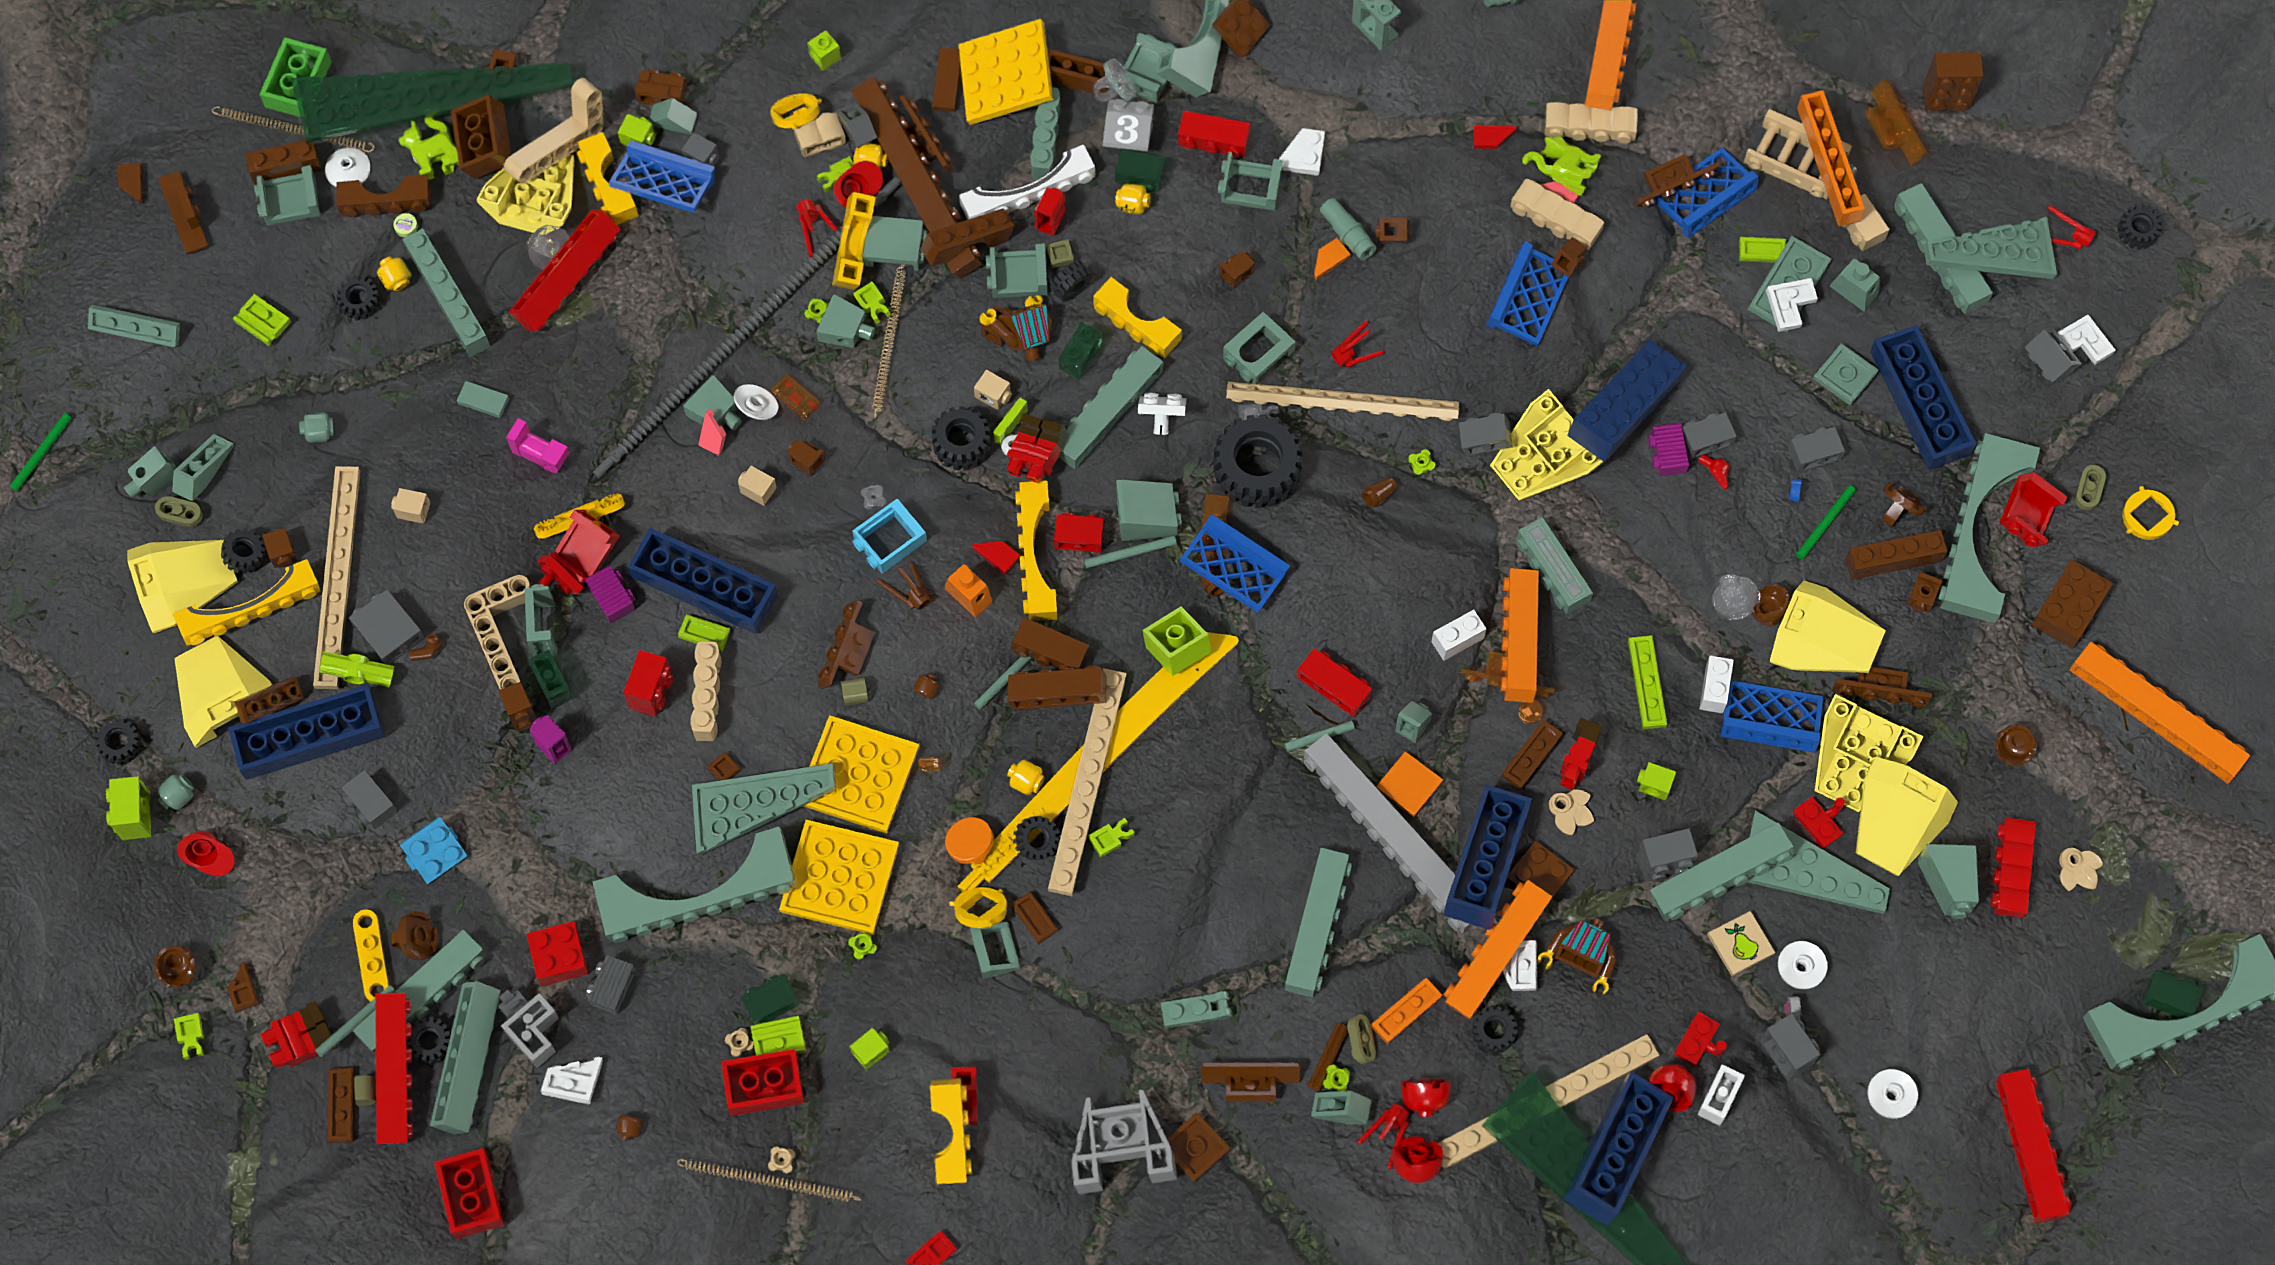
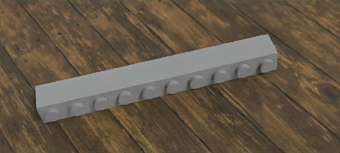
(1383, 823)

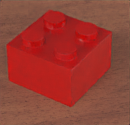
(648, 683)
(557, 953)

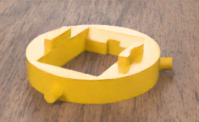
(800, 116)
(2135, 527)
(968, 899)

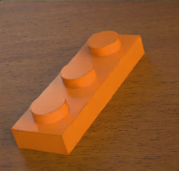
(1406, 1011)

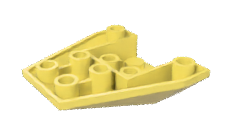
(530, 204)
(1542, 451)
(176, 577)
(1825, 634)
(208, 685)
(1849, 745)
(1900, 814)

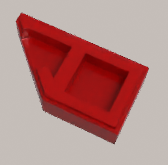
(1490, 136)
(997, 554)
(933, 1252)

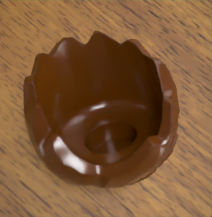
(1772, 605)
(2015, 745)
(175, 966)

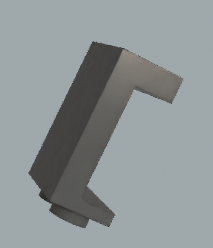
(386, 627)

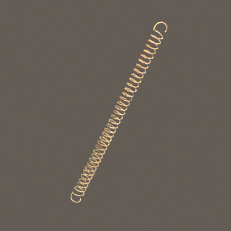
(291, 127)
(893, 331)
(772, 1182)

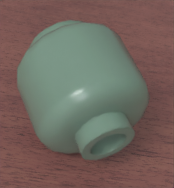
(316, 427)
(175, 792)

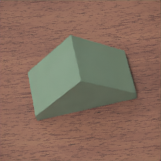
(673, 116)

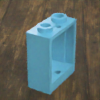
(892, 510)

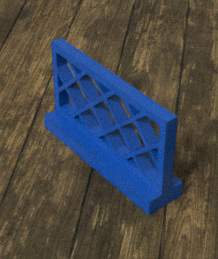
(668, 165)
(1720, 201)
(1510, 289)
(1241, 547)
(1772, 734)

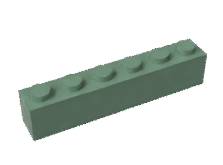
(1927, 224)
(446, 293)
(1110, 405)
(1722, 872)
(1316, 923)
(431, 983)
(465, 1058)

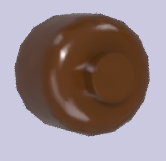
(926, 686)
(628, 1126)

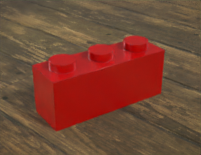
(1213, 134)
(1334, 682)

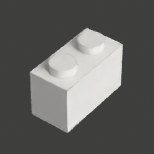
(1458, 635)
(1716, 684)
(1721, 1095)

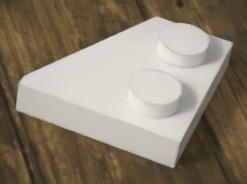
(1304, 152)
(1522, 967)
(573, 1081)

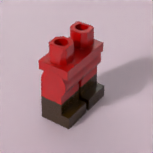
(1036, 447)
(1580, 753)
(297, 1036)

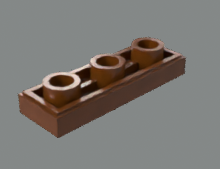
(269, 699)

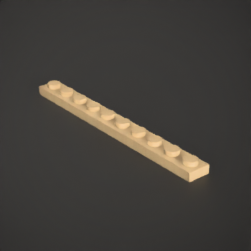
(1345, 400)
(337, 570)
(1086, 787)
(1562, 1092)

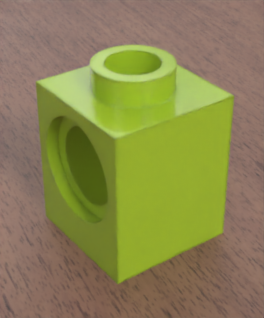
(824, 50)
(1656, 781)
(870, 1048)

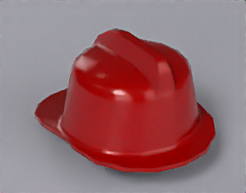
(860, 178)
(206, 853)

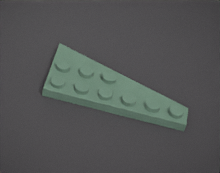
(2002, 249)
(745, 803)
(1819, 874)

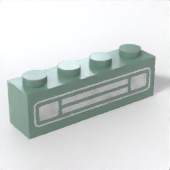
(1554, 566)

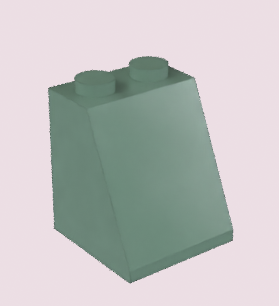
(1147, 509)
(1952, 877)

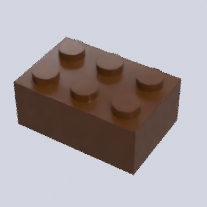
(1952, 81)
(481, 136)
(2072, 604)

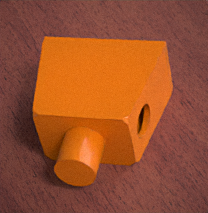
(966, 587)

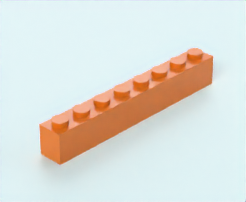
(2160, 712)

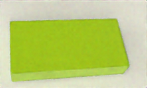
(1760, 249)
(1010, 421)
(700, 630)

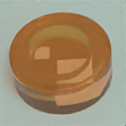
(1530, 712)
(930, 764)

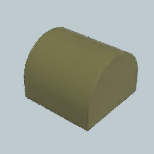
(854, 691)
(365, 1090)

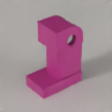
(544, 453)

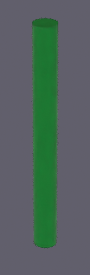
(40, 452)
(1825, 522)

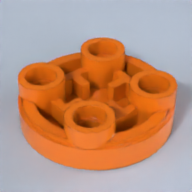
(969, 840)

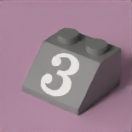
(1128, 125)

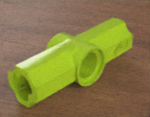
(356, 669)

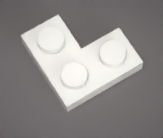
(1785, 299)
(2087, 336)

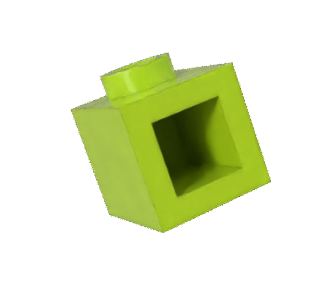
(636, 130)

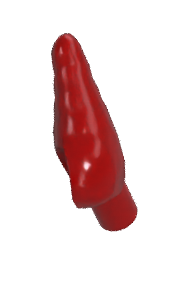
(1718, 469)

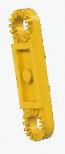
(562, 521)
(370, 953)

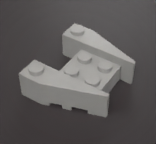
(1117, 1136)

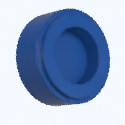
(1795, 490)

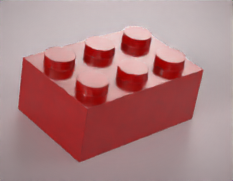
(762, 1082)
(469, 1193)

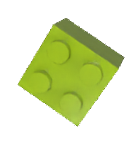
(1177, 641)
(129, 808)

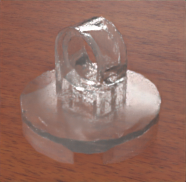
(1115, 81)
(545, 244)
(1735, 596)

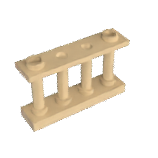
(1795, 133)

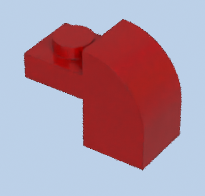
(969, 1079)

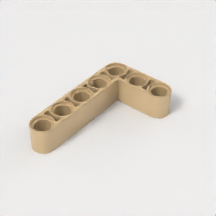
(562, 139)
(485, 616)

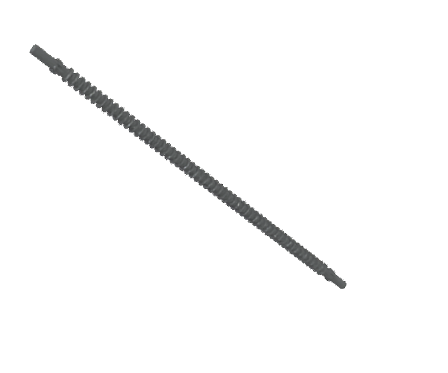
(758, 316)

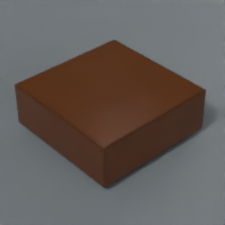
(723, 767)

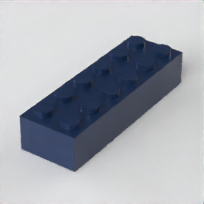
(1922, 397)
(1626, 400)
(703, 581)
(306, 732)
(1487, 857)
(1618, 1148)

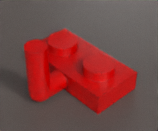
(554, 570)
(1819, 822)
(1698, 1040)

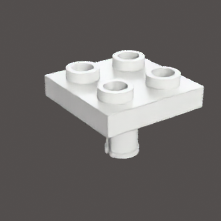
(1162, 408)

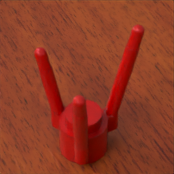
(808, 213)
(2082, 234)
(1343, 352)
(1394, 1119)

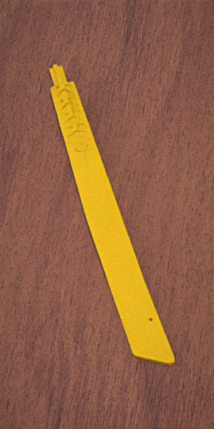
(1130, 724)

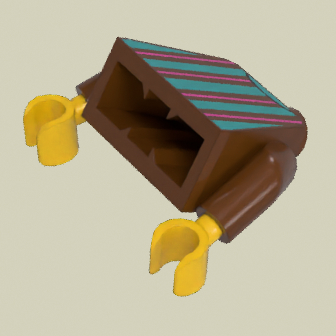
(1022, 327)
(1584, 948)

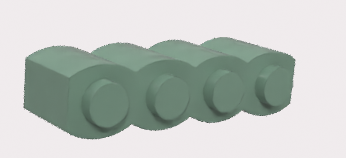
(1045, 136)

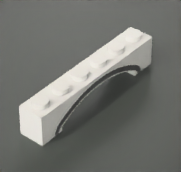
(1072, 170)

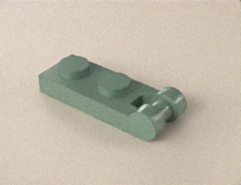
(1195, 1010)

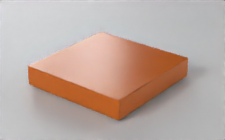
(1409, 784)

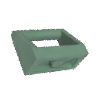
(994, 970)

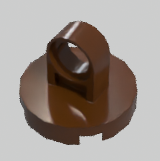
(1904, 501)
(416, 936)

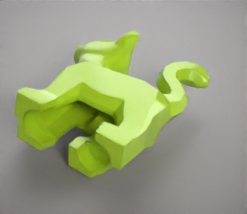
(431, 150)
(1570, 167)

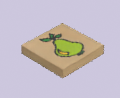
(1741, 943)

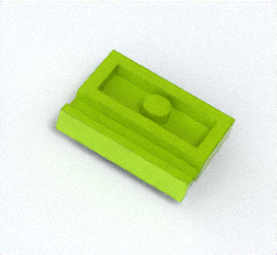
(261, 320)
(778, 1036)

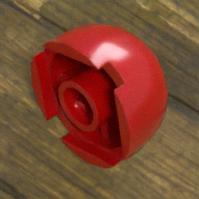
(1677, 1083)
(1425, 1095)
(1417, 1159)

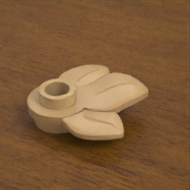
(1574, 812)
(2080, 872)

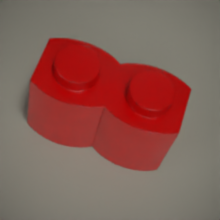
(1050, 211)

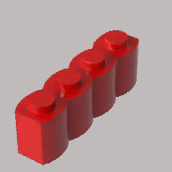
(2014, 867)

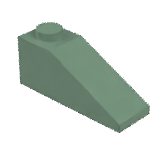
(200, 467)

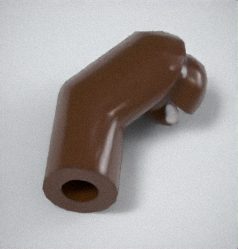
(428, 651)

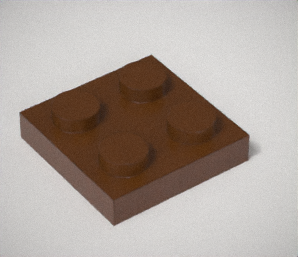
(1240, 26)
(1541, 869)
(1196, 1147)

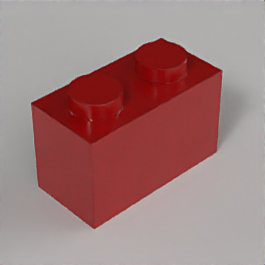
(1078, 533)

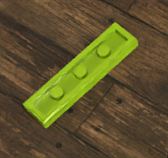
(1647, 682)

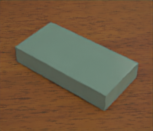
(483, 399)

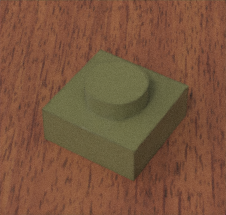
(1059, 253)

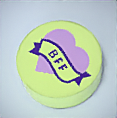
(405, 225)

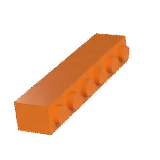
(1608, 54)
(1831, 158)
(1521, 635)
(1497, 949)

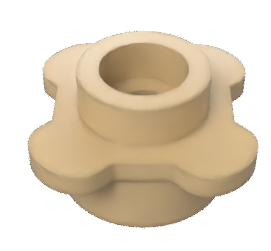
(732, 1039)
(778, 1153)

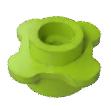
(814, 305)
(1419, 468)
(859, 951)
(1343, 1078)

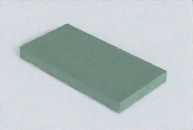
(1795, 263)

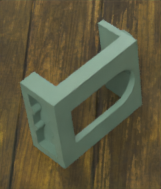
(1376, 21)
(1236, 167)
(1252, 371)
(536, 598)

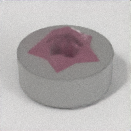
(1793, 1006)

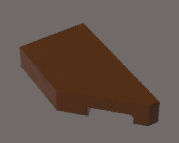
(131, 180)
(242, 990)

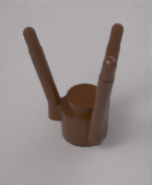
(918, 595)

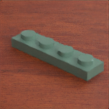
(133, 326)

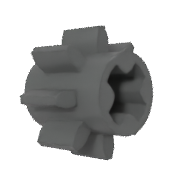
(511, 1003)

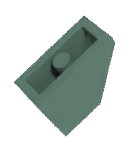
(1413, 721)
(1341, 1107)

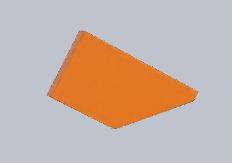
(1330, 257)

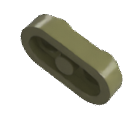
(2090, 489)
(179, 512)
(1361, 1039)

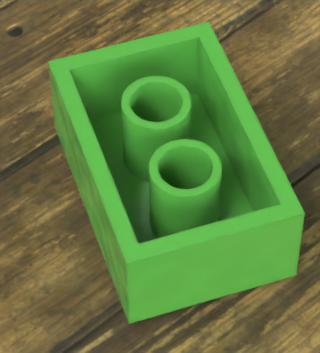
(292, 61)

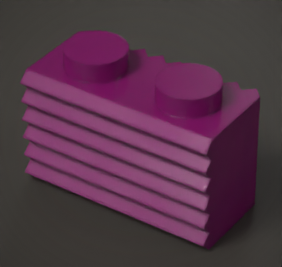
(1669, 449)
(610, 594)
(550, 738)

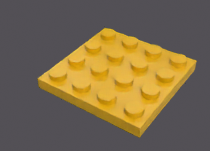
(1005, 72)
(868, 773)
(840, 877)

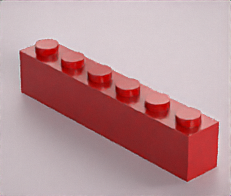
(564, 270)
(391, 1073)
(2032, 1146)

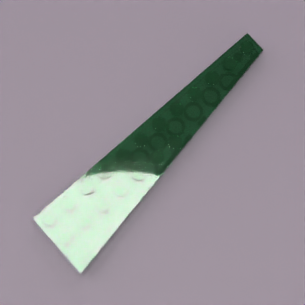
(369, 102)
(1552, 1149)

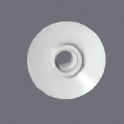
(357, 170)
(756, 402)
(1807, 955)
(1900, 1085)

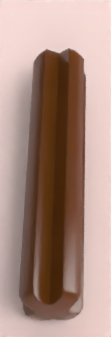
(1327, 1057)

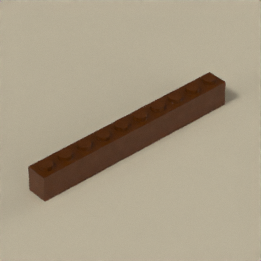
(913, 167)

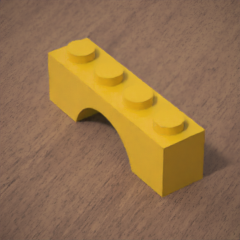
(598, 156)
(854, 230)
(1158, 335)
(952, 1161)

